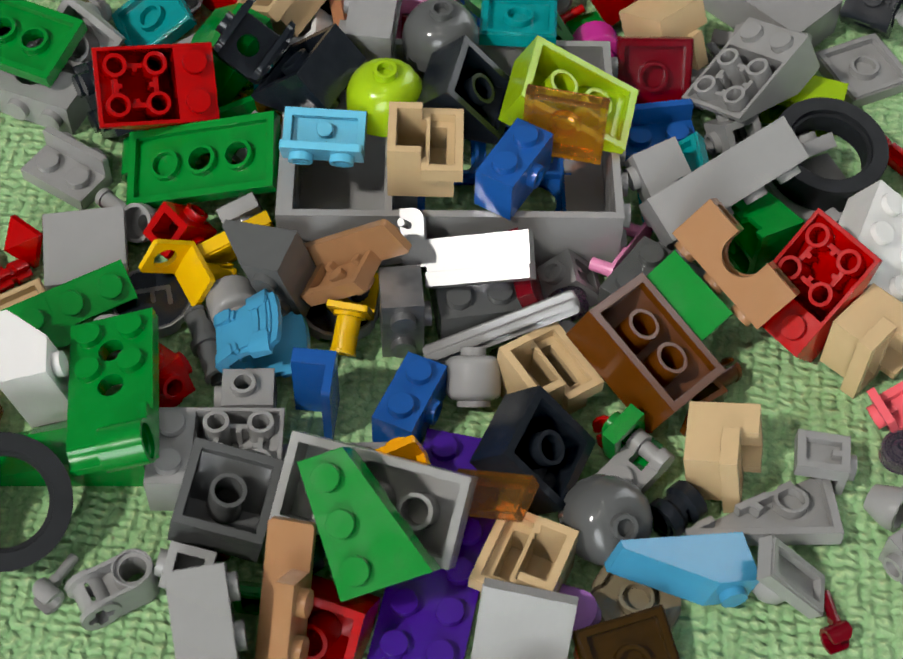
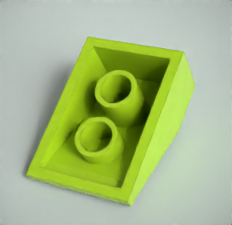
(556, 68)

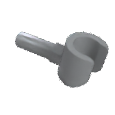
(46, 591)

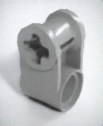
(110, 588)

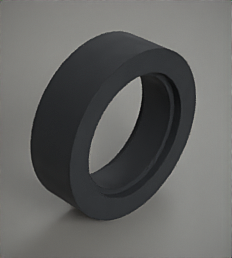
(851, 125)
(60, 500)

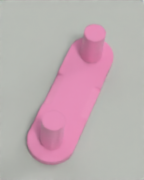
(606, 268)

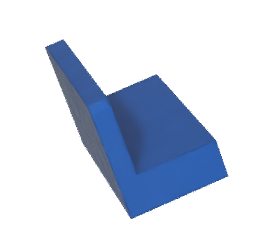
(316, 384)

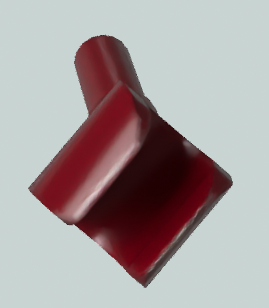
(837, 634)

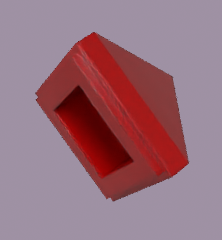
(23, 241)

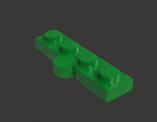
(76, 302)

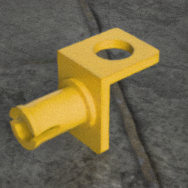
(187, 265)
(349, 319)

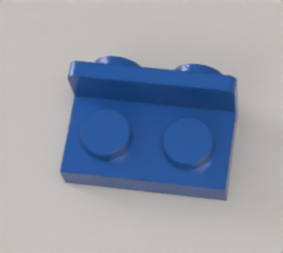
(659, 122)

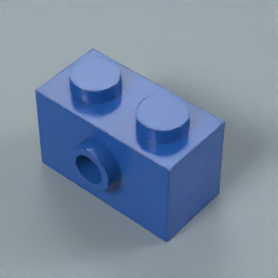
(513, 168)
(411, 400)

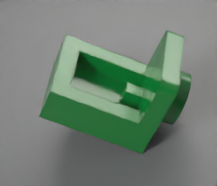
(619, 429)

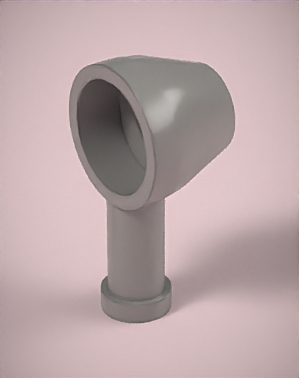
(137, 214)
(885, 506)

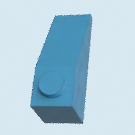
(691, 567)

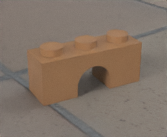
(707, 240)

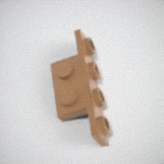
(350, 260)
(286, 589)

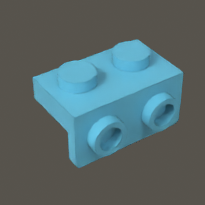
(323, 135)

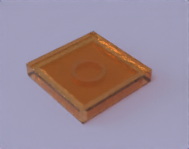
(573, 118)

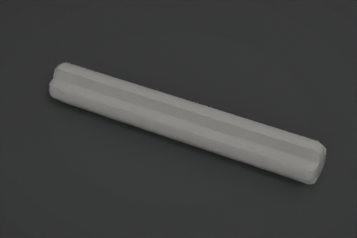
(505, 326)

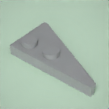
(792, 513)

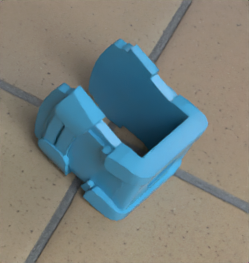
(259, 335)

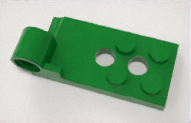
(28, 23)
(163, 160)
(122, 427)

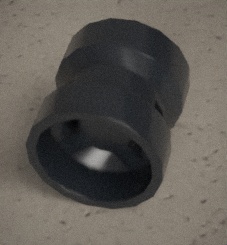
(679, 507)

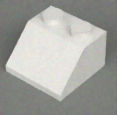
(32, 372)

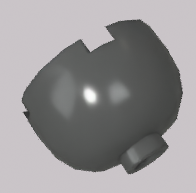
(435, 26)
(604, 513)

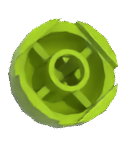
(376, 85)

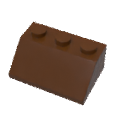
(645, 351)

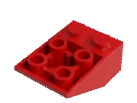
(154, 85)
(830, 273)

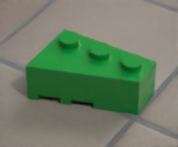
(359, 525)

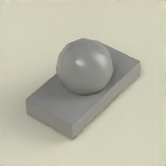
(788, 578)

